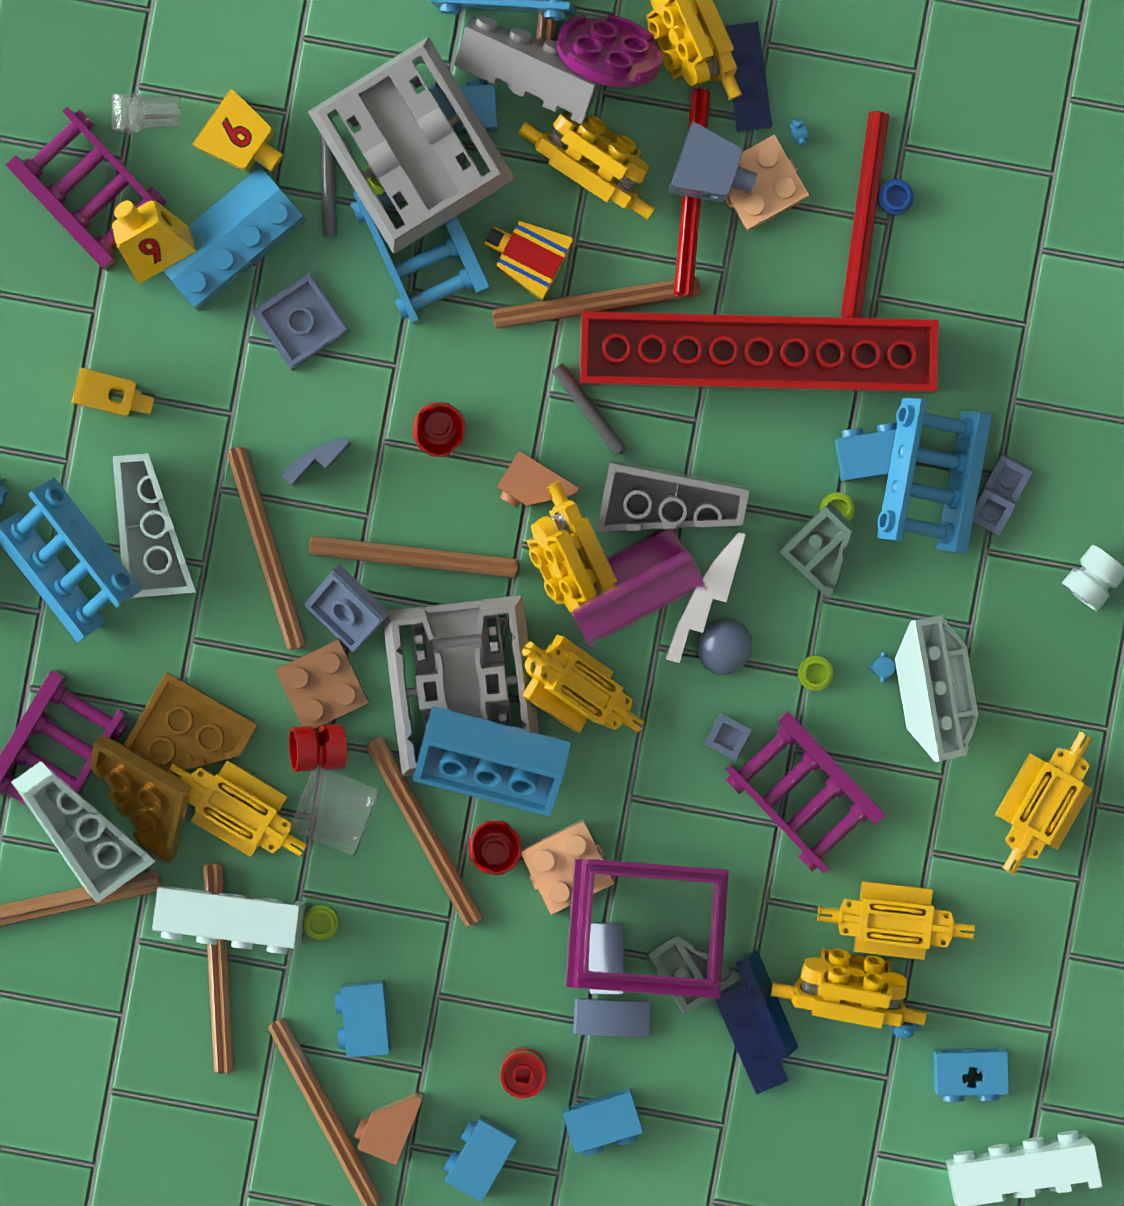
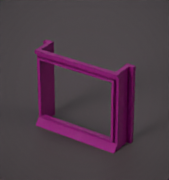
(648, 578)
(580, 926)

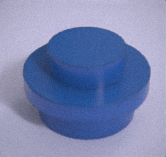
(895, 196)

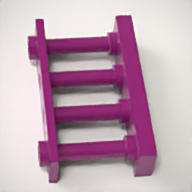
(53, 196)
(38, 722)
(813, 759)

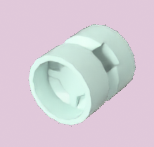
(1094, 578)

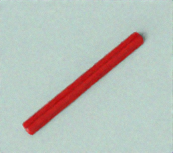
(690, 209)
(864, 214)

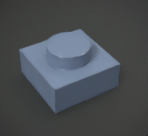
(727, 736)

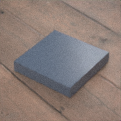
(300, 321)
(347, 608)

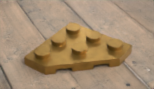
(187, 728)
(145, 794)

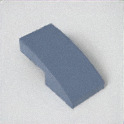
(325, 454)
(1001, 493)
(611, 1017)

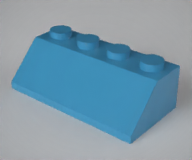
(234, 237)
(491, 761)

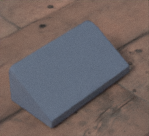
(606, 951)

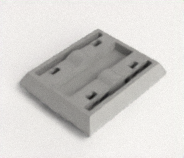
(411, 145)
(459, 665)

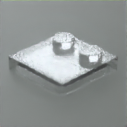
(335, 810)

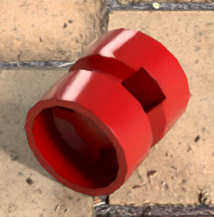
(314, 748)
(523, 1072)

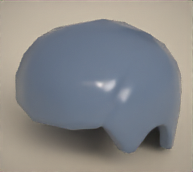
(724, 646)

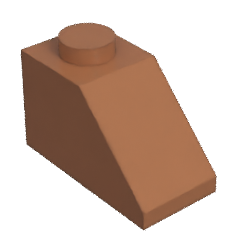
(527, 482)
(388, 1128)

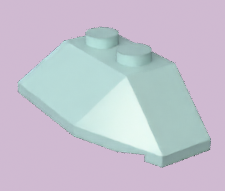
(937, 688)

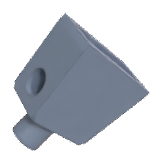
(709, 167)

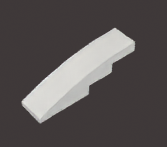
(718, 581)

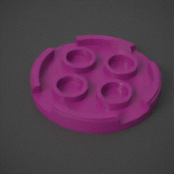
(609, 51)

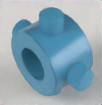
(798, 132)
(883, 666)
(906, 1030)

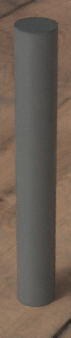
(328, 190)
(588, 409)

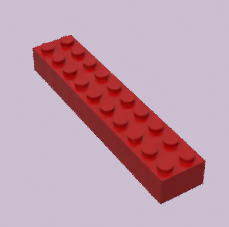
(759, 352)

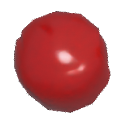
(438, 429)
(495, 848)

